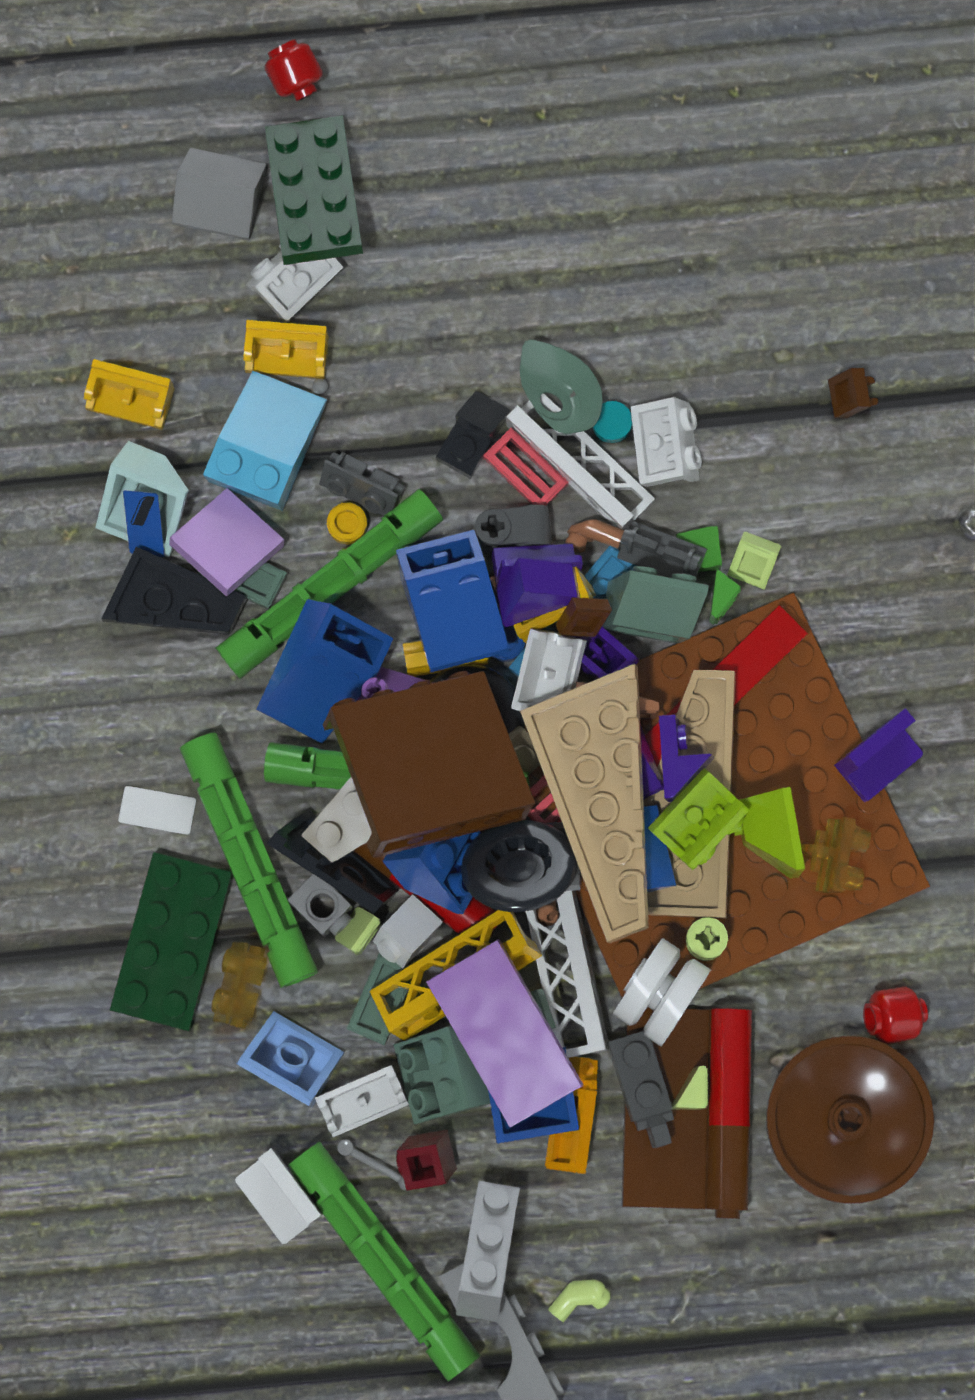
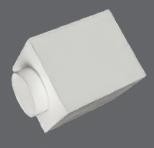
(406, 932)

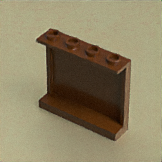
(430, 762)

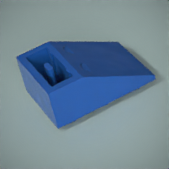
(452, 600)
(320, 665)

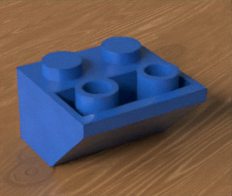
(434, 871)

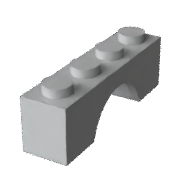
(526, 1375)

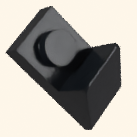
(472, 434)

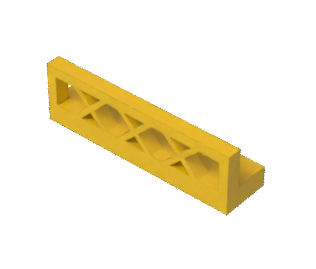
(425, 1010)

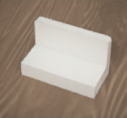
(278, 1196)

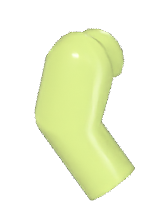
(580, 1293)

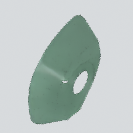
(558, 372)

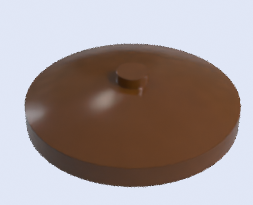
(849, 1119)

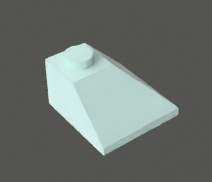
(142, 471)

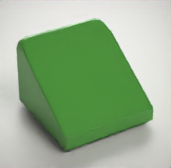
(708, 539)
(723, 596)

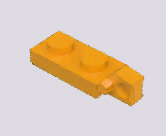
(570, 1149)

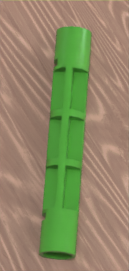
(351, 566)
(308, 766)
(248, 860)
(384, 1261)

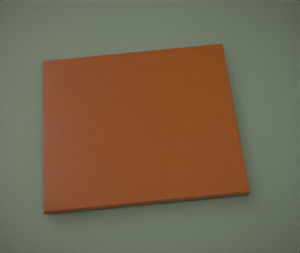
(783, 737)

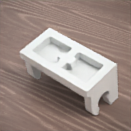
(548, 667)
(362, 1101)

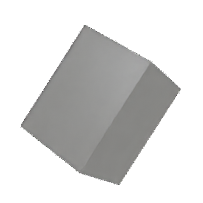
(218, 193)

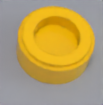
(346, 523)

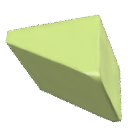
(754, 560)
(359, 931)
(694, 1091)

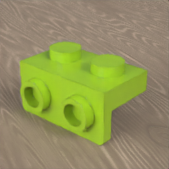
(699, 819)

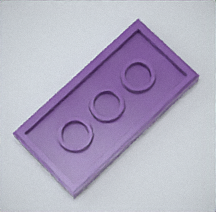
(504, 1033)

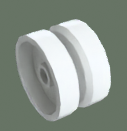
(660, 991)

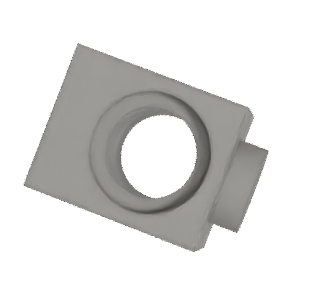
(313, 889)

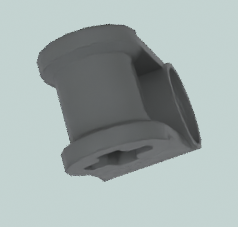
(515, 527)

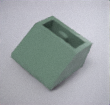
(654, 605)
(439, 1076)

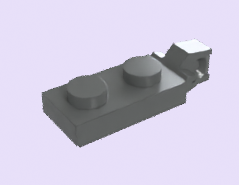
(642, 1086)

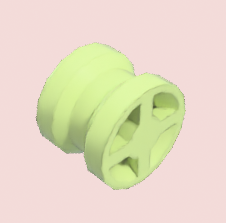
(704, 945)

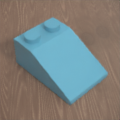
(265, 440)

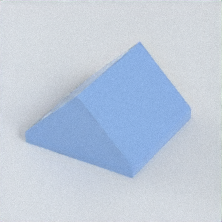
(291, 1059)

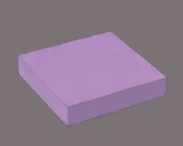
(226, 542)

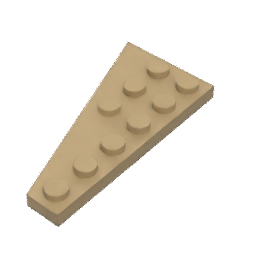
(709, 720)
(594, 772)

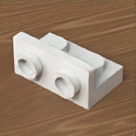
(293, 285)
(665, 441)

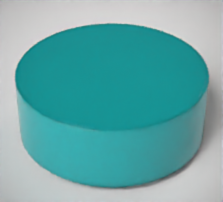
(613, 423)

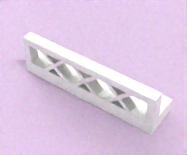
(576, 474)
(582, 971)

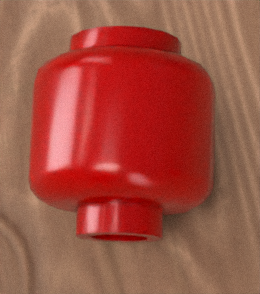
(293, 70)
(895, 1015)

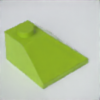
(773, 831)

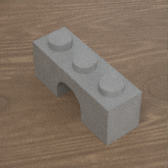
(487, 1251)

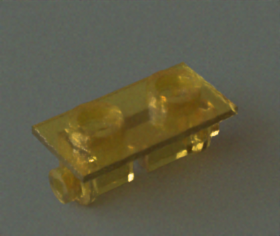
(239, 969)

